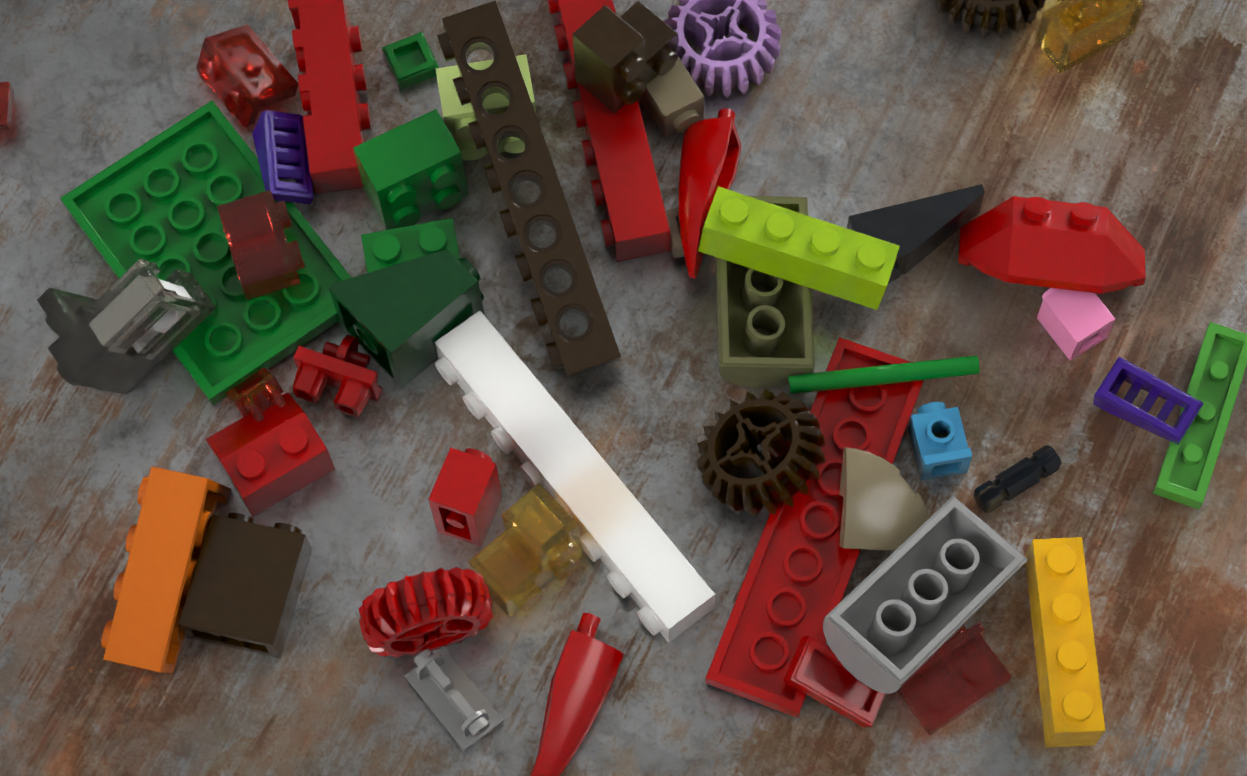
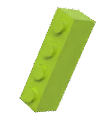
(798, 248)

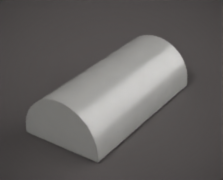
(920, 597)

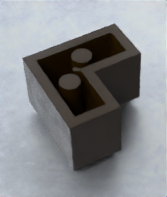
(622, 54)

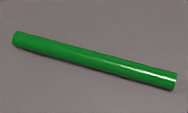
(883, 374)

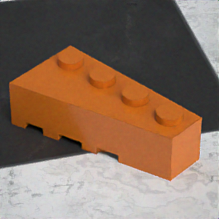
(160, 568)

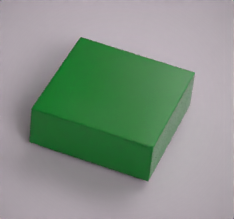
(410, 60)

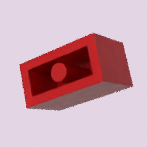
(466, 495)

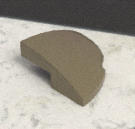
(877, 503)

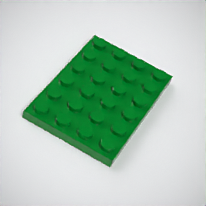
(165, 211)

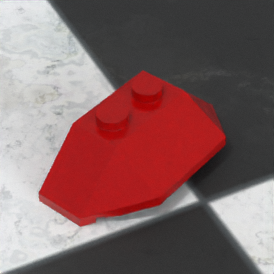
(1053, 246)

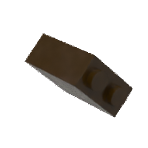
(246, 584)

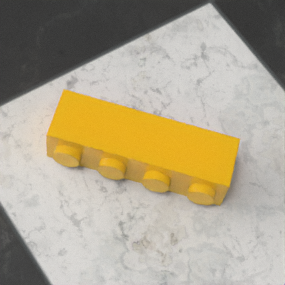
(1064, 643)

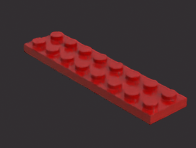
(798, 562)

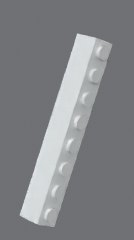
(576, 476)

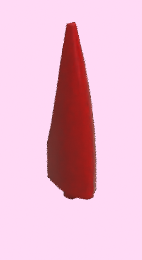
(707, 161)
(575, 695)

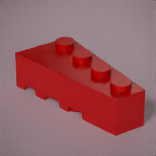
(330, 91)

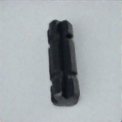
(1017, 478)

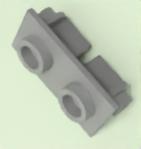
(452, 697)

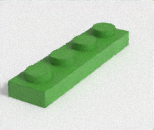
(1216, 383)

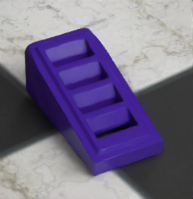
(287, 132)
(1140, 379)

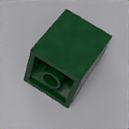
(407, 309)

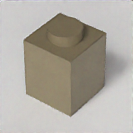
(674, 100)

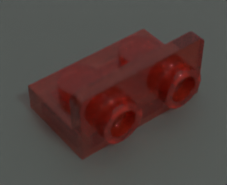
(244, 73)
(954, 679)

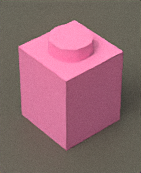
(1075, 320)

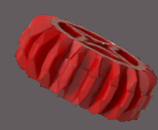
(425, 612)

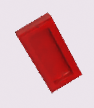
(825, 679)

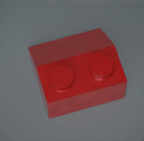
(271, 456)

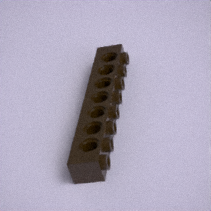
(485, 30)

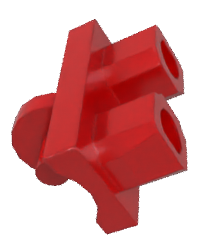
(340, 368)

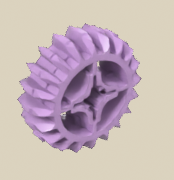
(729, 60)

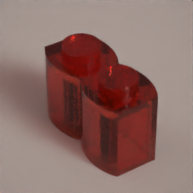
(259, 244)

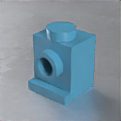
(935, 455)

